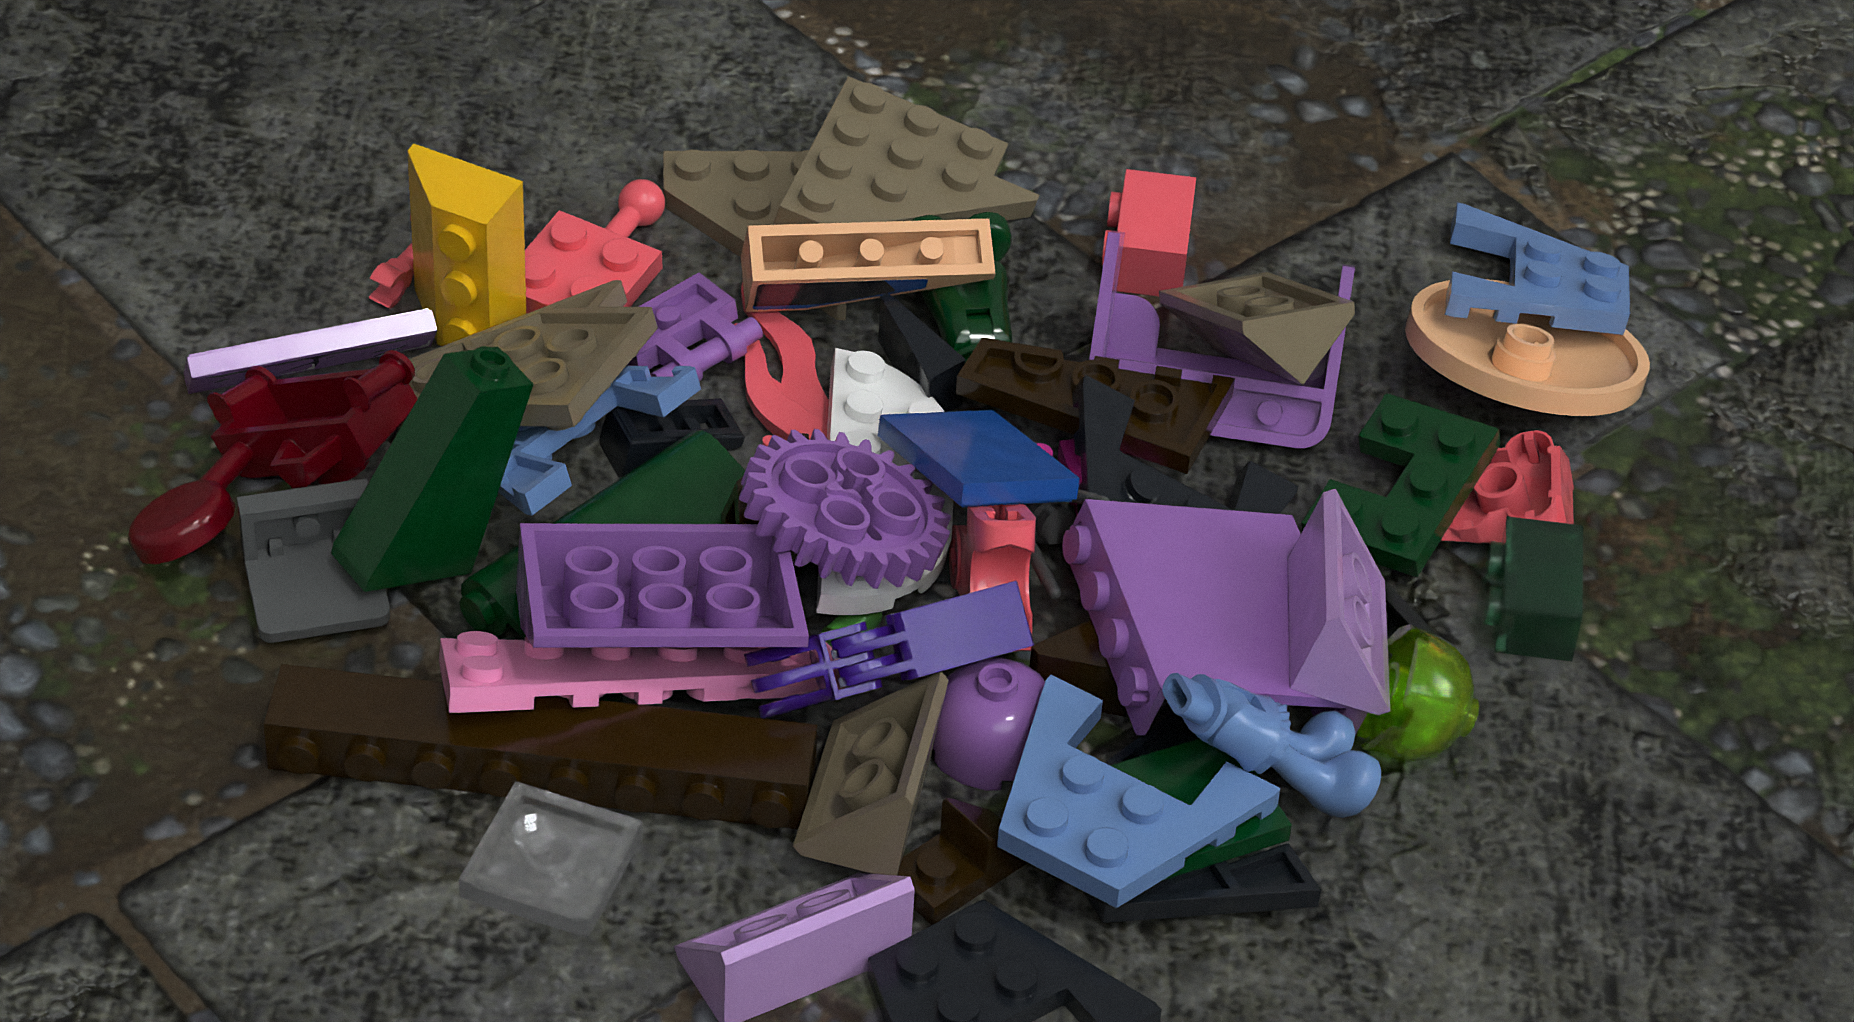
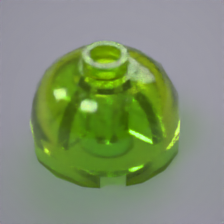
(1428, 699)

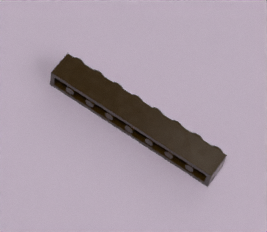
(596, 755)

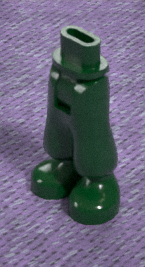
(975, 308)

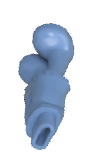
(1259, 737)

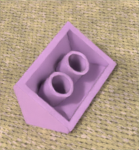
(1337, 613)
(798, 945)

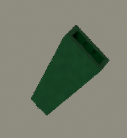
(439, 476)

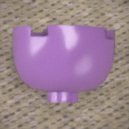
(986, 721)

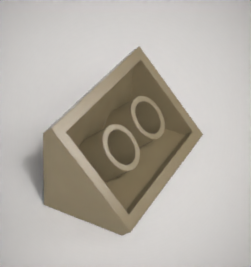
(1263, 320)
(872, 780)

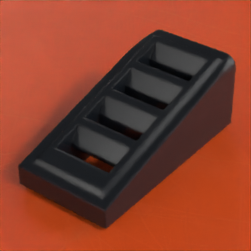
(635, 436)

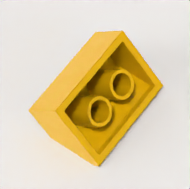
(466, 243)

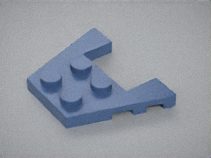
(1545, 278)
(536, 480)
(1102, 824)

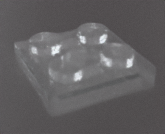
(551, 859)

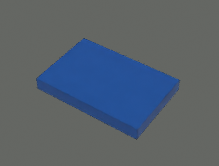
(978, 458)

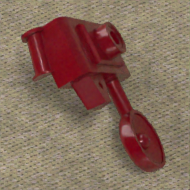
(283, 428)

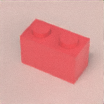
(1156, 225)

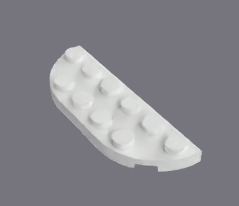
(858, 394)

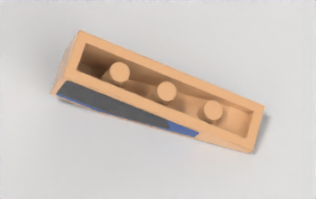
(860, 261)

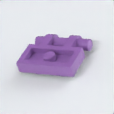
(687, 315)

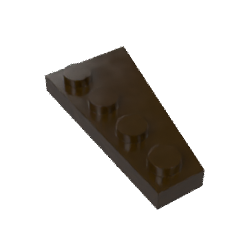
(1168, 415)

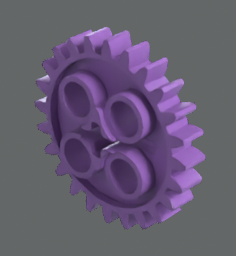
(844, 508)

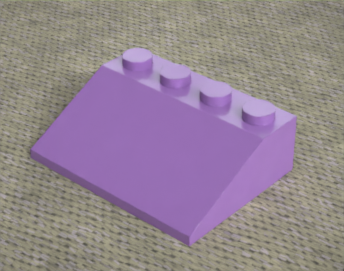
(656, 587)

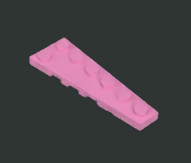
(507, 674)

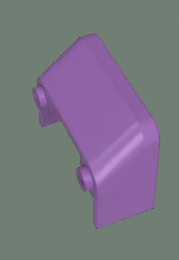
(1262, 404)

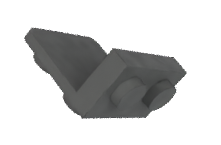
(290, 567)

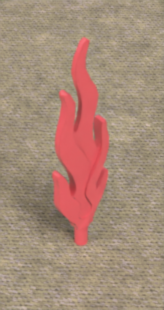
(799, 399)

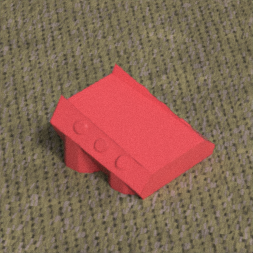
(1521, 481)

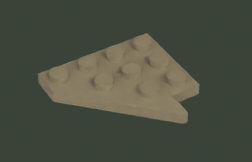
(896, 163)
(730, 191)
(564, 349)

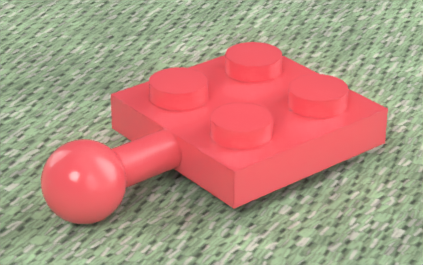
(579, 255)

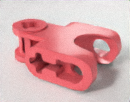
(994, 551)

